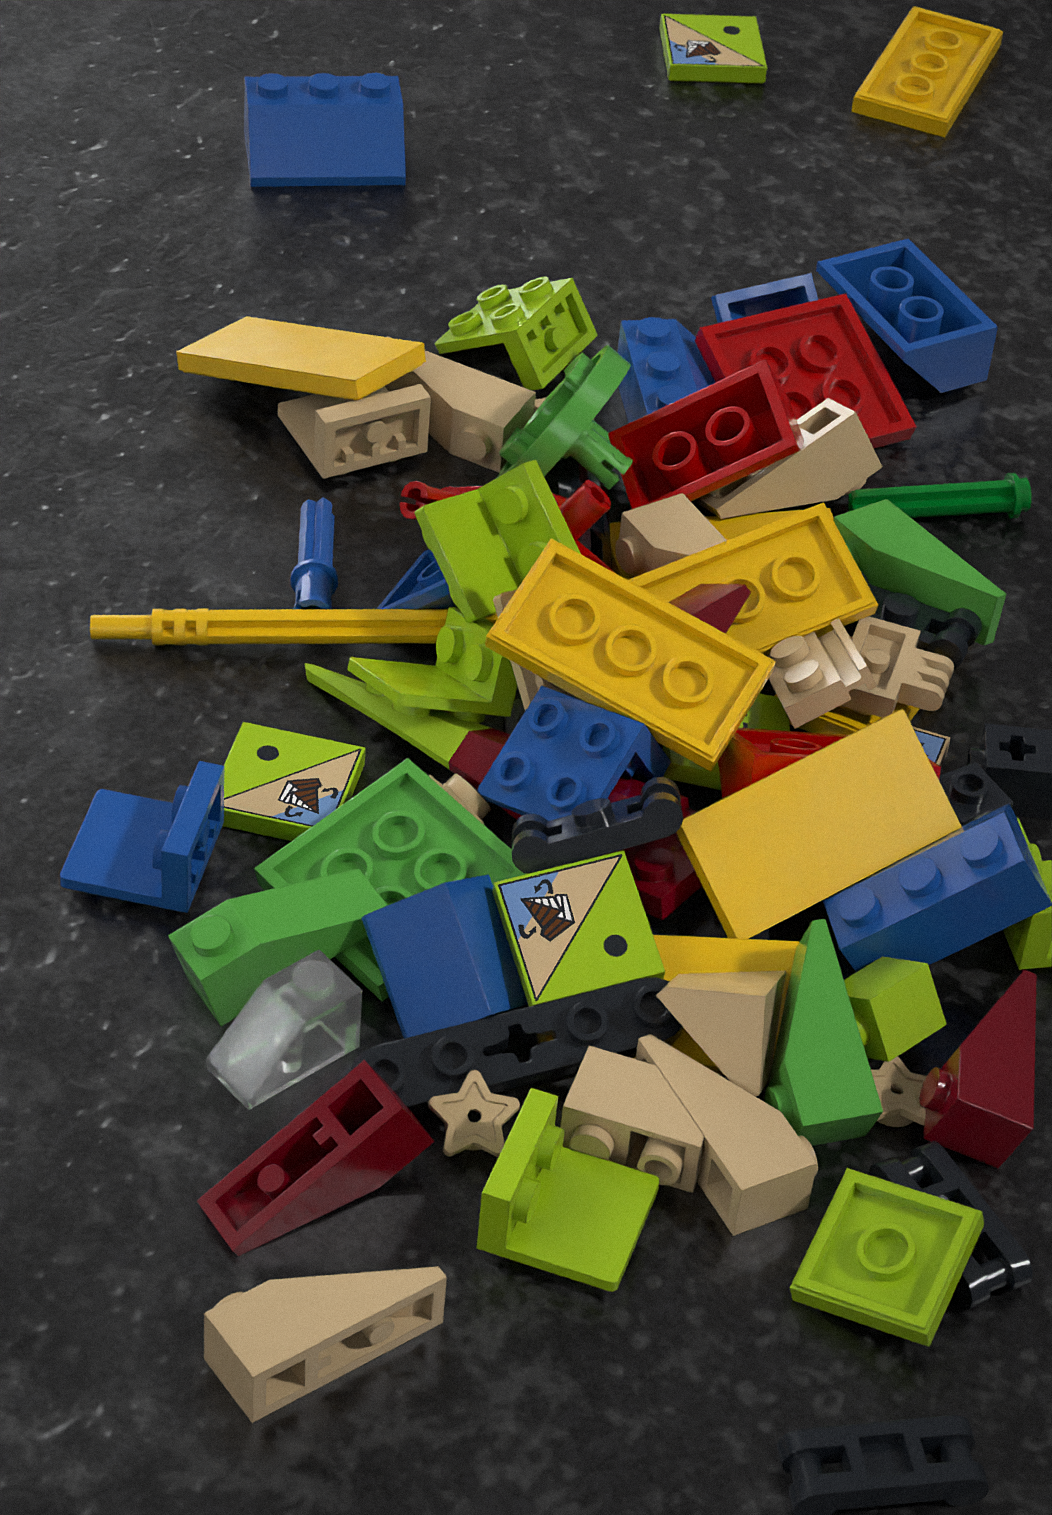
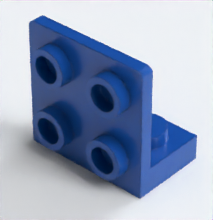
(567, 756)
(149, 846)

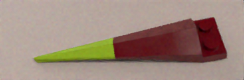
(469, 749)

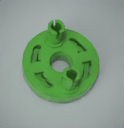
(566, 425)

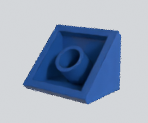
(445, 956)

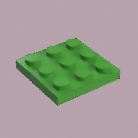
(402, 839)

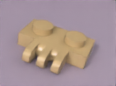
(898, 669)

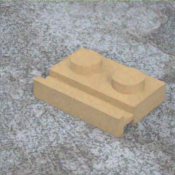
(817, 673)

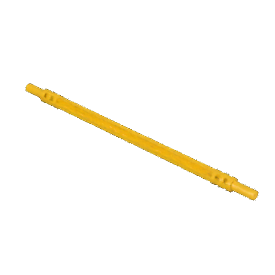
(275, 626)

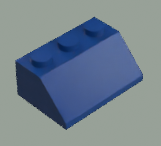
(324, 130)
(916, 312)
(662, 366)
(941, 895)

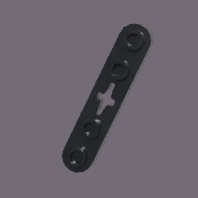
(600, 1018)

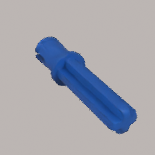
(314, 576)

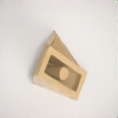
(731, 1020)

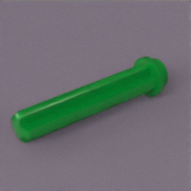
(935, 500)

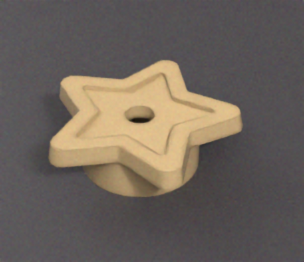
(466, 796)
(899, 1108)
(467, 1135)

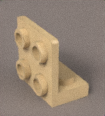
(358, 434)

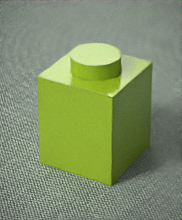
(894, 1006)

